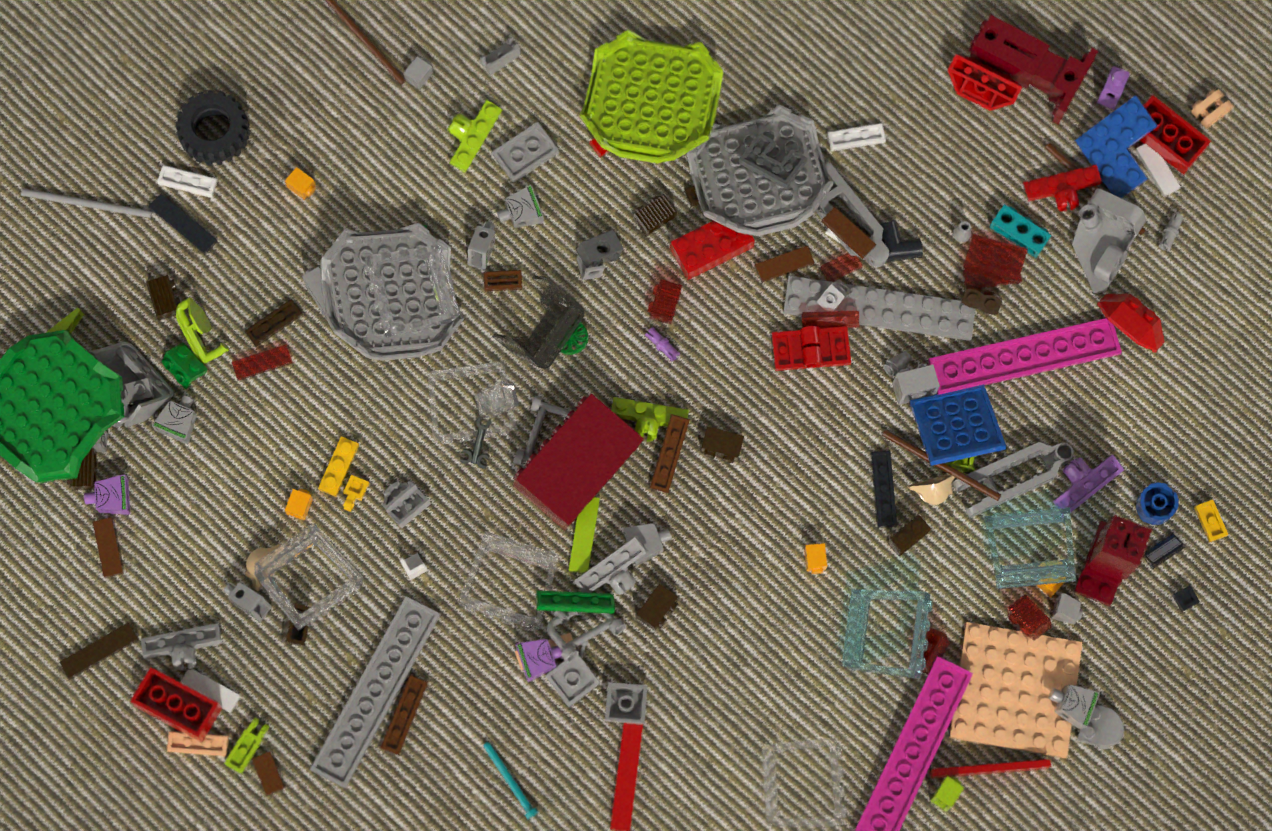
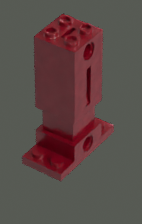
(1031, 62)
(1111, 558)

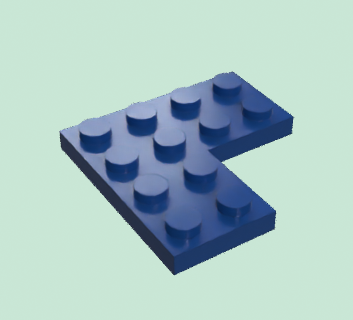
(1109, 143)

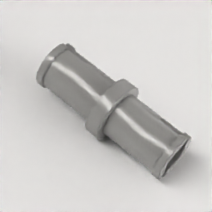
(1171, 232)

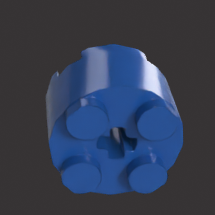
(1162, 495)

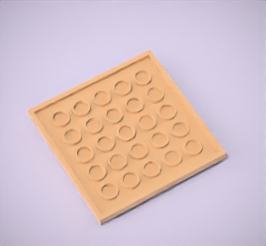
(1011, 689)

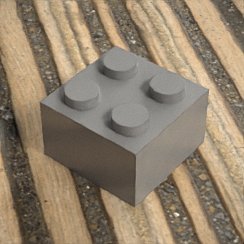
(915, 383)

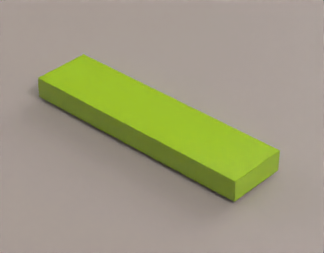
(584, 537)

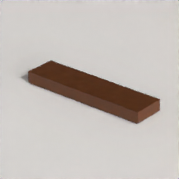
(669, 453)
(404, 715)

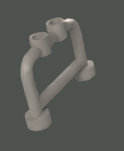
(541, 408)
(569, 651)

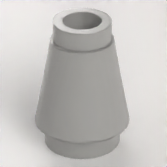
(962, 232)
(897, 363)

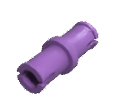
(662, 344)

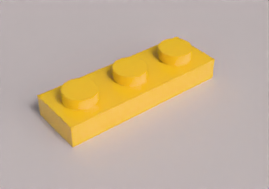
(338, 466)

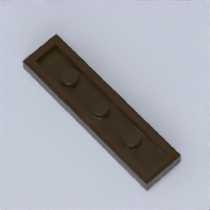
(98, 651)

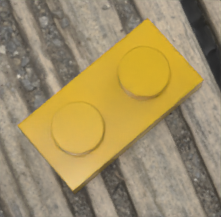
(1211, 521)

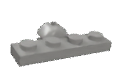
(132, 393)
(613, 569)
(181, 644)

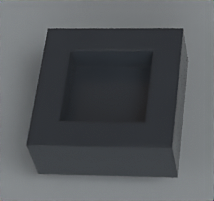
(1186, 598)

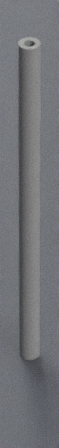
(86, 203)

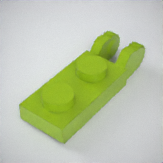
(246, 747)

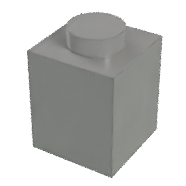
(418, 72)

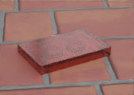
(995, 258)

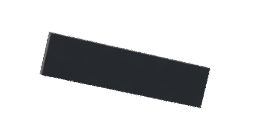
(182, 224)
(883, 489)

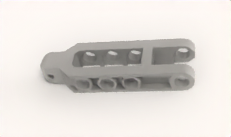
(842, 190)
(1053, 457)

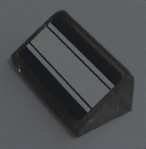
(1163, 551)

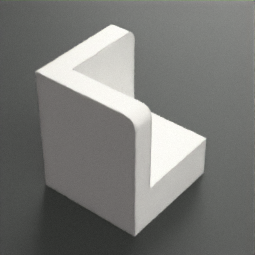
(413, 566)

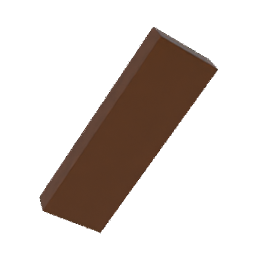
(848, 233)
(784, 264)
(108, 547)

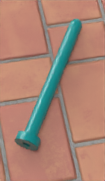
(530, 812)

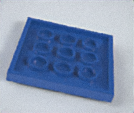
(957, 425)

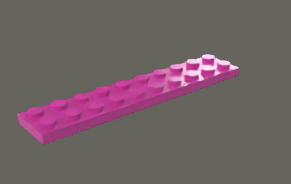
(1026, 356)
(915, 747)

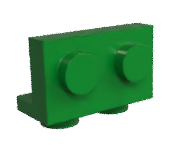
(183, 365)

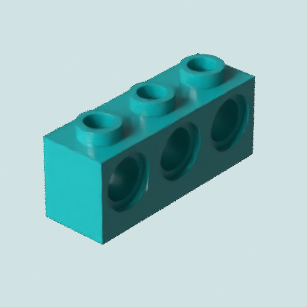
(1010, 231)

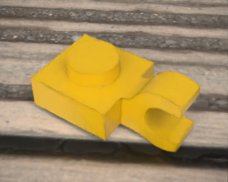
(355, 490)

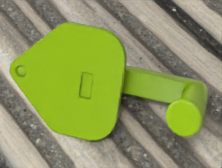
(202, 325)

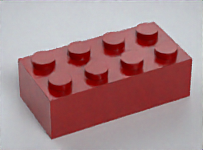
(1174, 137)
(708, 248)
(176, 704)

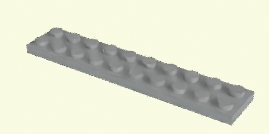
(886, 308)
(375, 692)

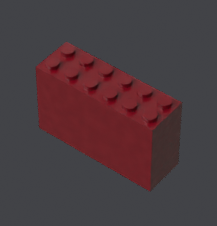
(576, 461)

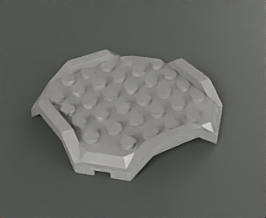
(745, 198)
(406, 284)

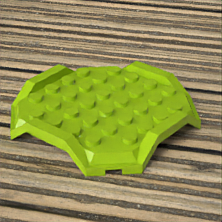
(651, 98)

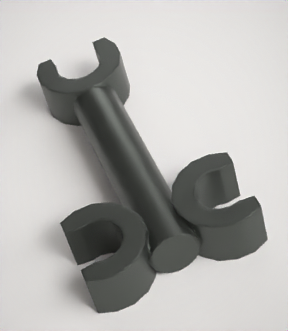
(475, 457)

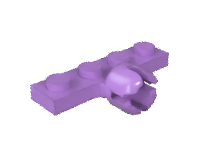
(1086, 481)

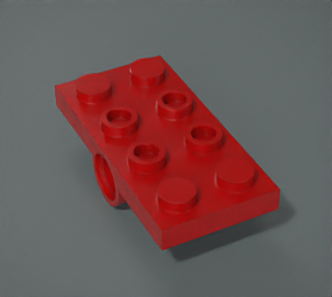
(811, 348)

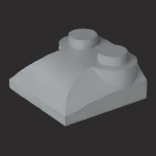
(626, 703)

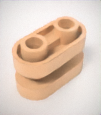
(1212, 98)

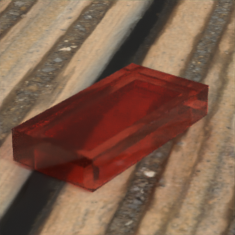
(841, 267)

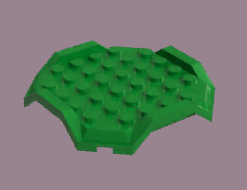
(54, 405)

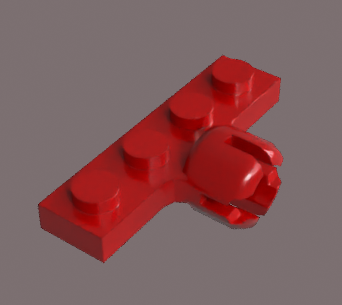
(1063, 186)

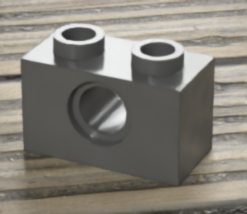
(607, 242)

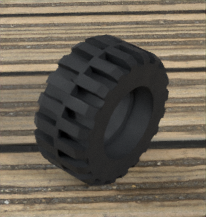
(205, 106)

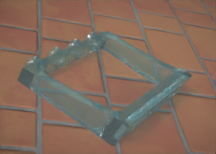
(1031, 573)
(857, 629)

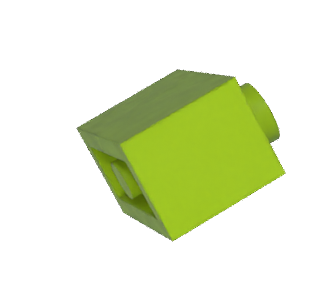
(947, 793)

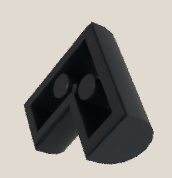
(899, 249)

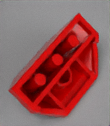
(982, 83)
(1133, 319)

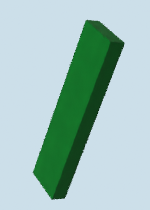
(575, 602)

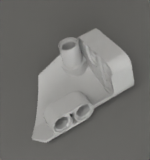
(1105, 237)

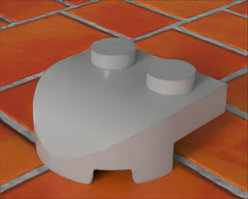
(404, 502)
(1103, 728)

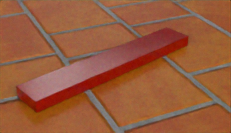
(990, 768)
(626, 777)

